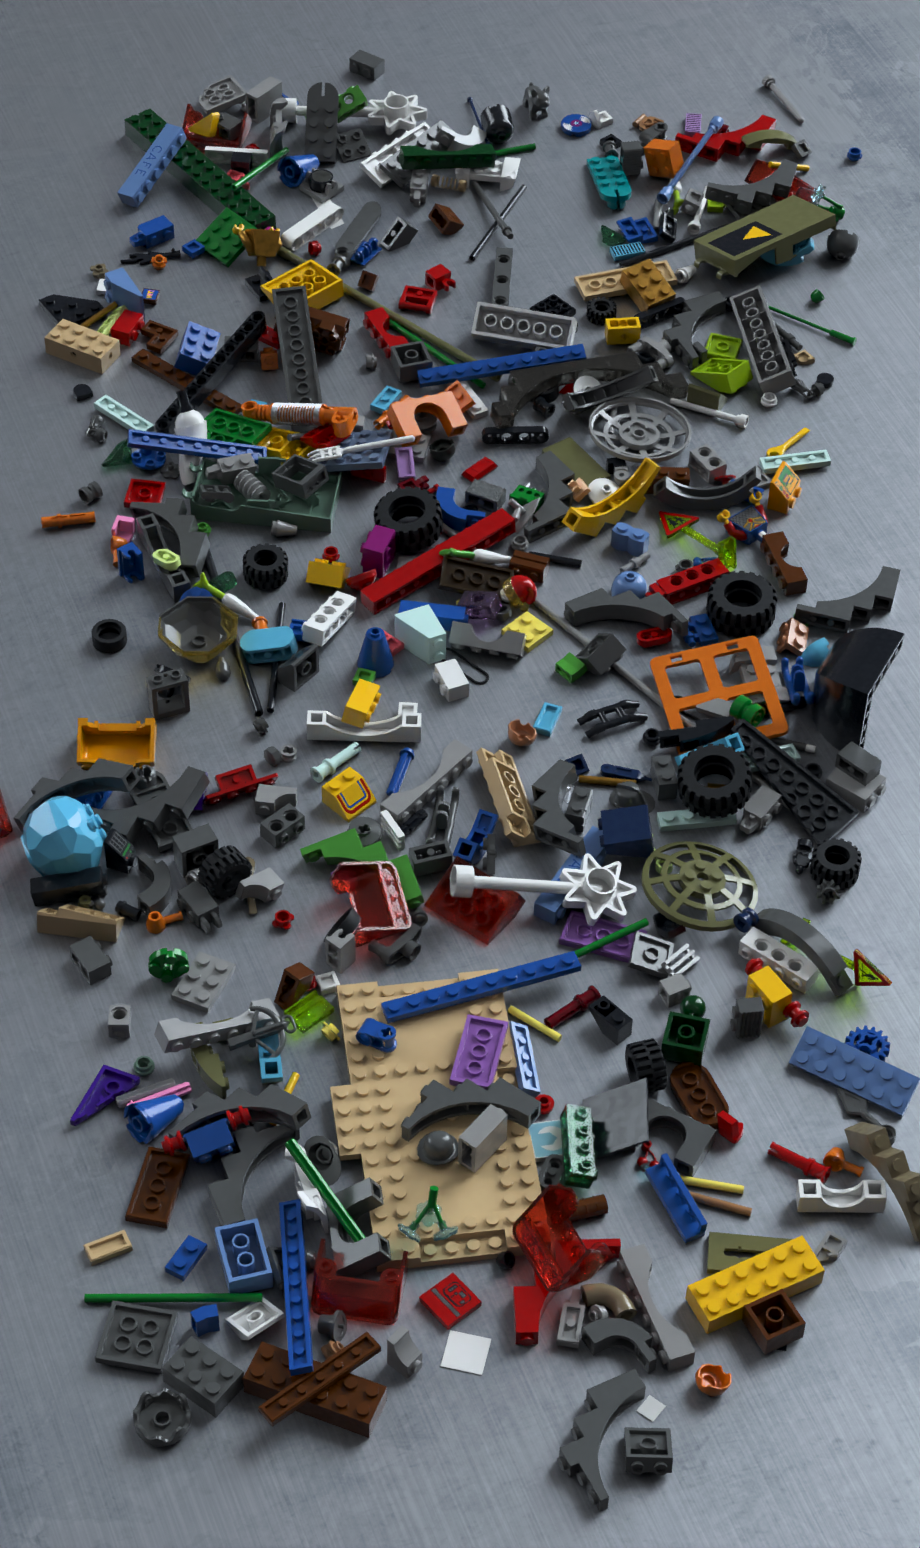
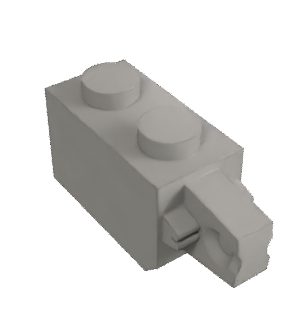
(418, 186)
(229, 467)
(760, 809)

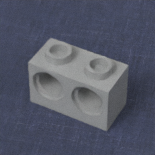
(707, 463)

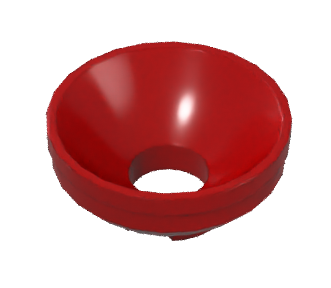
(362, 580)

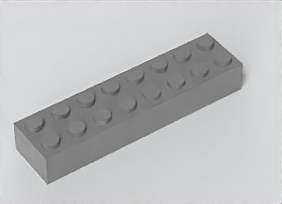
(762, 340)

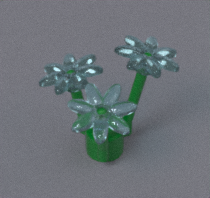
(837, 209)

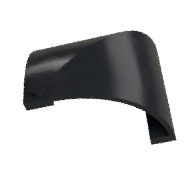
(848, 682)

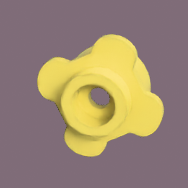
(330, 1031)

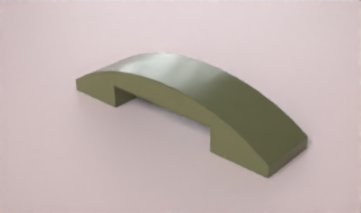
(757, 138)

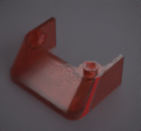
(358, 1298)

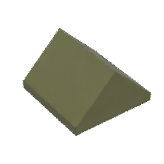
(705, 397)

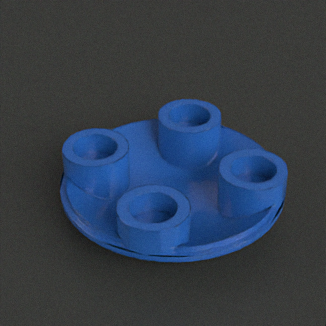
(148, 459)

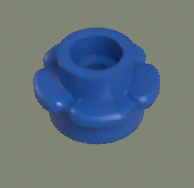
(854, 154)

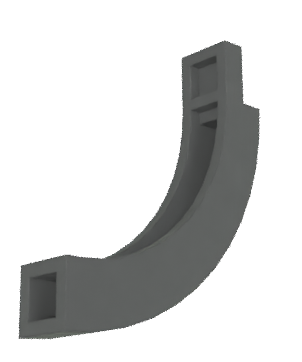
(707, 498)
(810, 942)

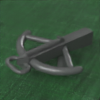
(254, 1036)

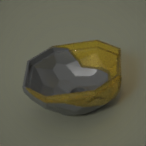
(198, 628)

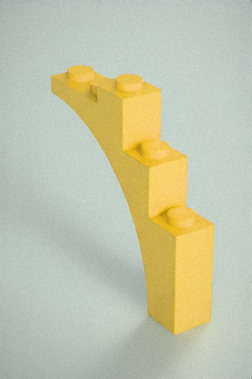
(628, 497)

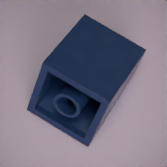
(626, 831)

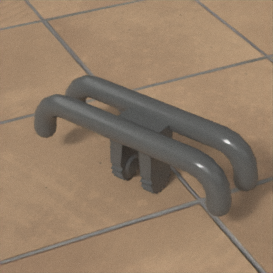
(444, 815)

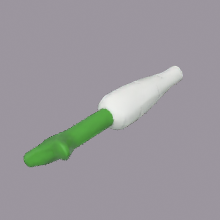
(477, 555)

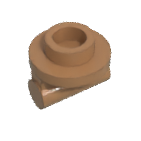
(331, 1348)

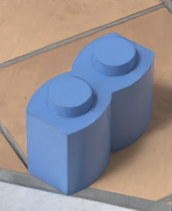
(629, 539)

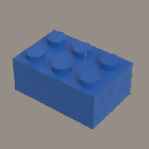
(196, 348)

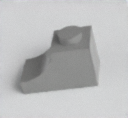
(272, 798)
(262, 885)
(403, 1353)

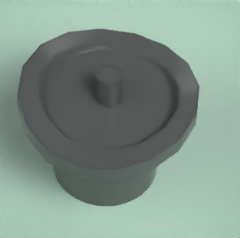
(333, 1325)

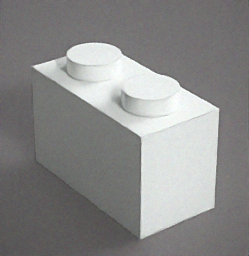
(451, 680)

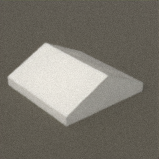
(254, 1319)

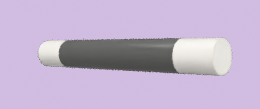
(798, 745)

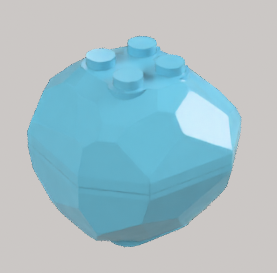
(63, 837)

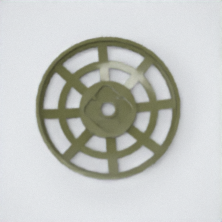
(708, 889)

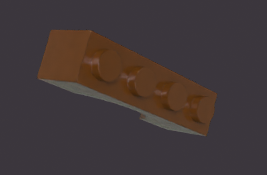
(790, 578)

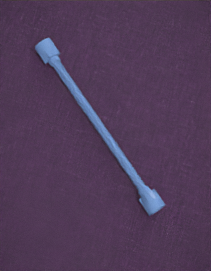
(665, 194)

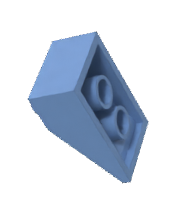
(123, 291)

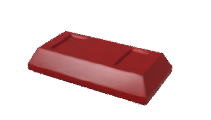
(479, 469)

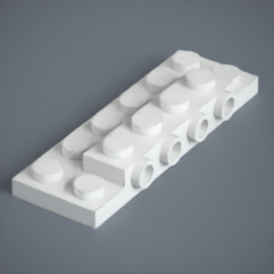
(371, 164)

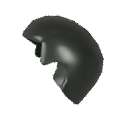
(442, 449)

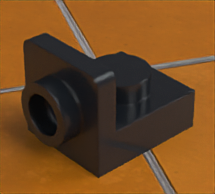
(666, 927)

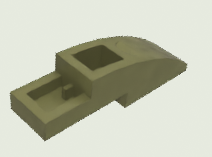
(210, 1069)

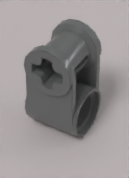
(656, 131)

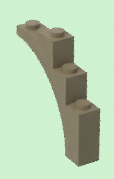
(891, 1163)

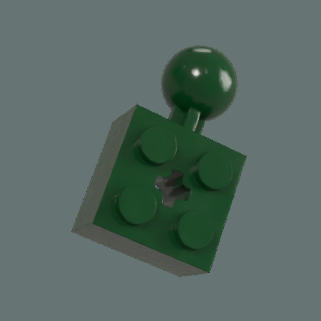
(686, 1032)

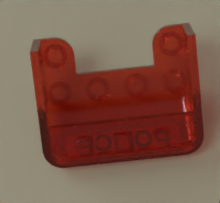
(553, 1242)

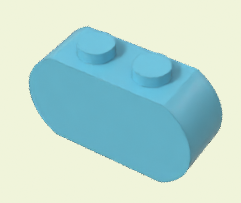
(268, 644)

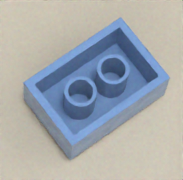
(243, 1257)

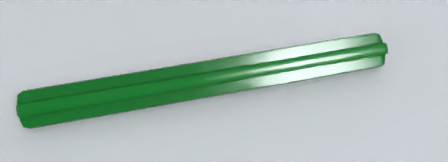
(324, 1190)

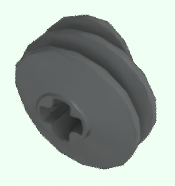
(426, 422)
(367, 829)

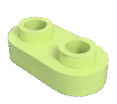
(166, 559)

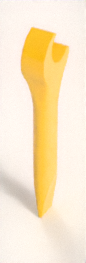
(780, 450)

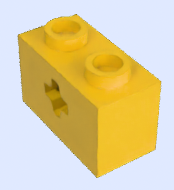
(622, 330)

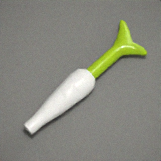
(676, 194)
(228, 599)

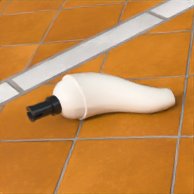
(189, 424)

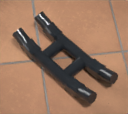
(606, 723)

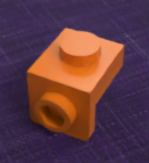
(269, 359)

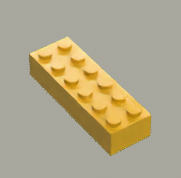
(722, 1296)

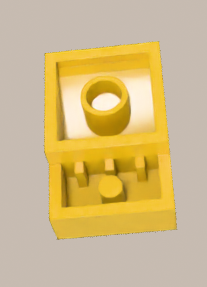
(279, 446)

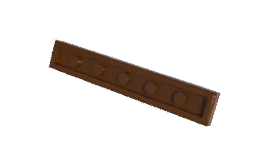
(323, 1377)

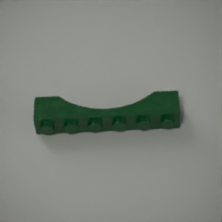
(420, 158)

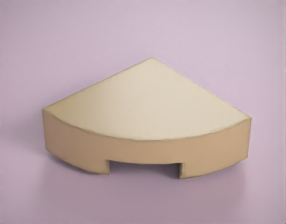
(804, 358)

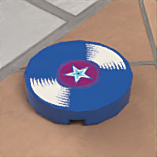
(576, 125)

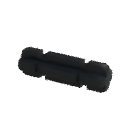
(413, 821)

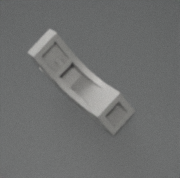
(460, 142)

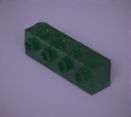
(578, 1146)

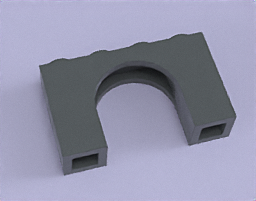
(697, 1136)
(366, 1253)

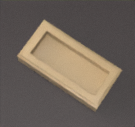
(108, 1247)

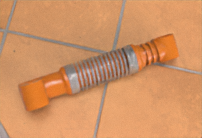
(341, 418)

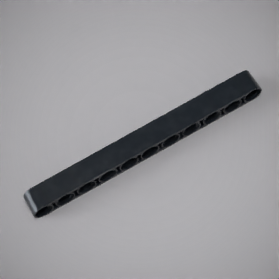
(216, 369)

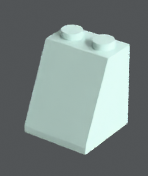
(421, 634)

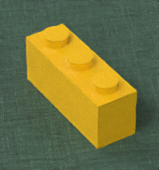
(361, 703)

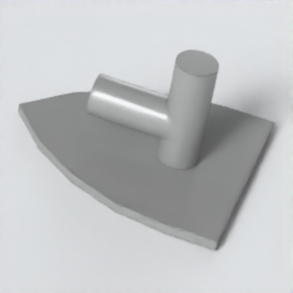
(523, 513)

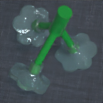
(428, 1214)

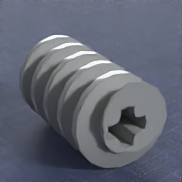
(250, 486)

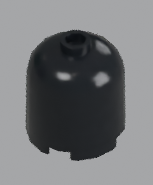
(497, 123)

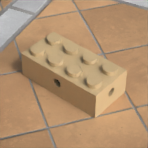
(82, 346)

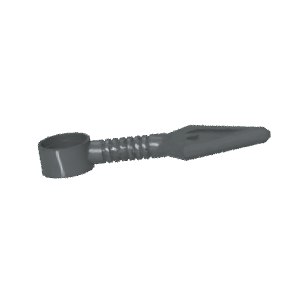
(858, 1106)

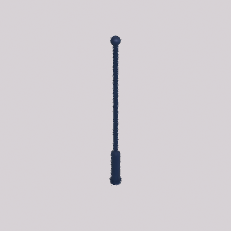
(470, 100)

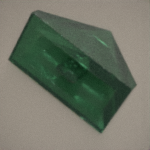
(119, 456)

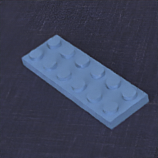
(854, 1071)

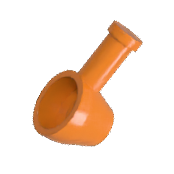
(116, 542)
(157, 923)
(836, 1159)

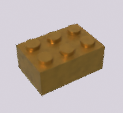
(646, 285)

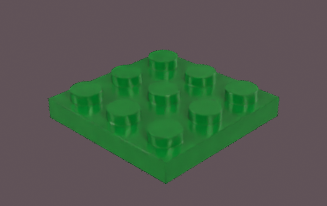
(221, 241)

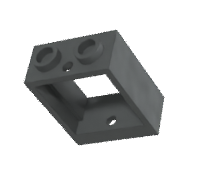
(315, 477)
(172, 705)

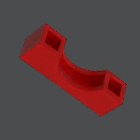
(378, 324)

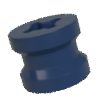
(746, 920)

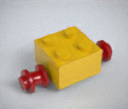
(774, 994)

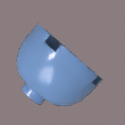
(629, 581)

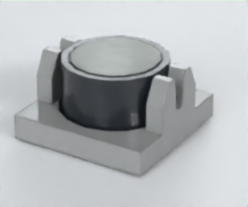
(320, 185)

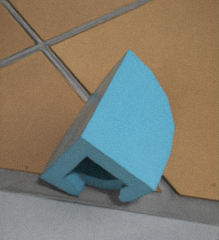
(815, 653)

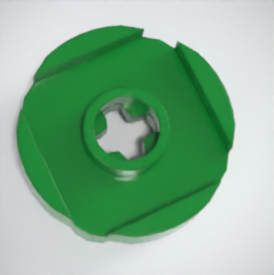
(168, 964)

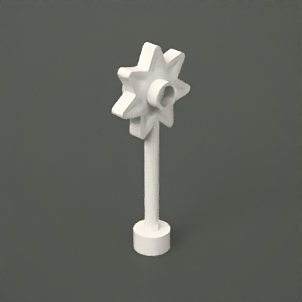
(393, 112)
(590, 888)

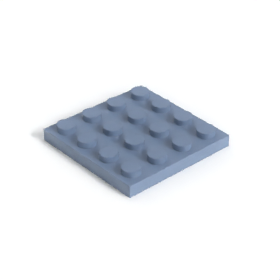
(361, 460)

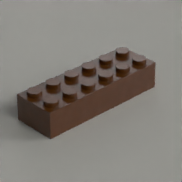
(349, 1403)

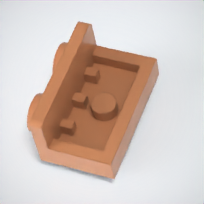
(792, 637)

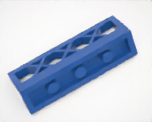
(677, 1199)

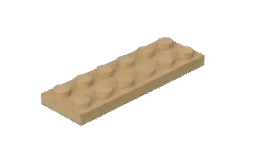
(608, 282)

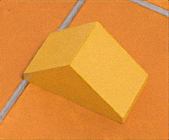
(206, 126)

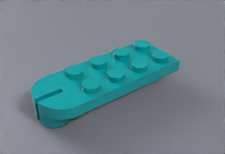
(610, 180)

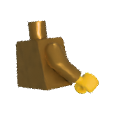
(259, 242)

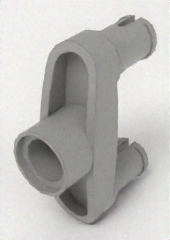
(658, 350)

